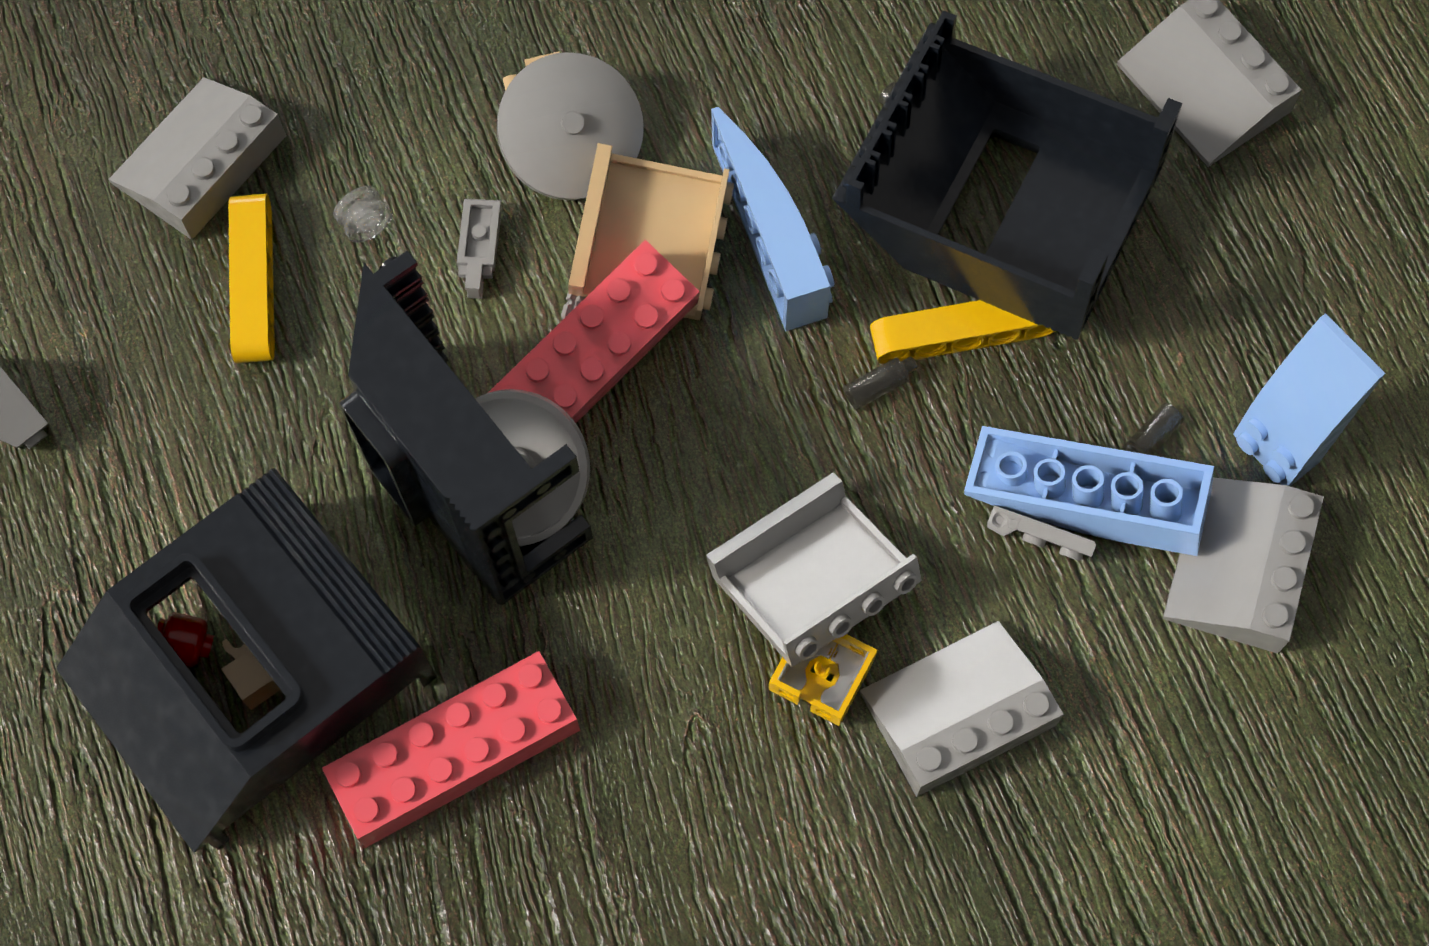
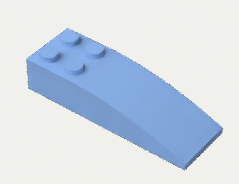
(774, 228)
(1307, 402)
(1093, 489)

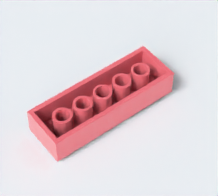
(605, 333)
(451, 749)

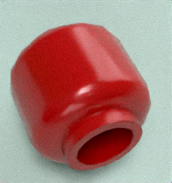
(187, 637)

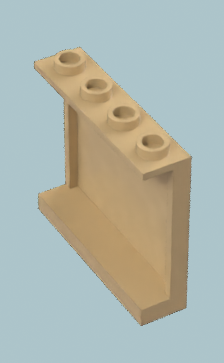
(655, 203)

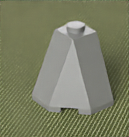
(18, 417)

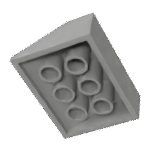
(1217, 72)
(200, 155)
(1247, 564)
(961, 707)

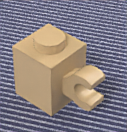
(248, 676)

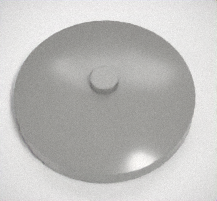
(558, 116)
(537, 431)

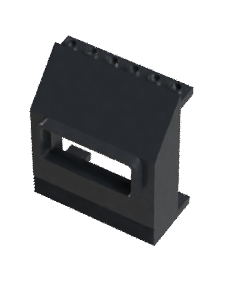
(1071, 210)
(438, 444)
(299, 614)

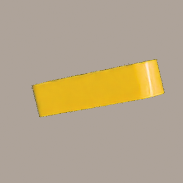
(251, 278)
(949, 331)

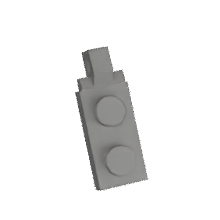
(478, 243)
(1037, 533)

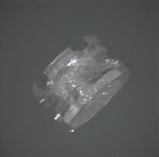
(362, 214)

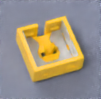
(844, 659)

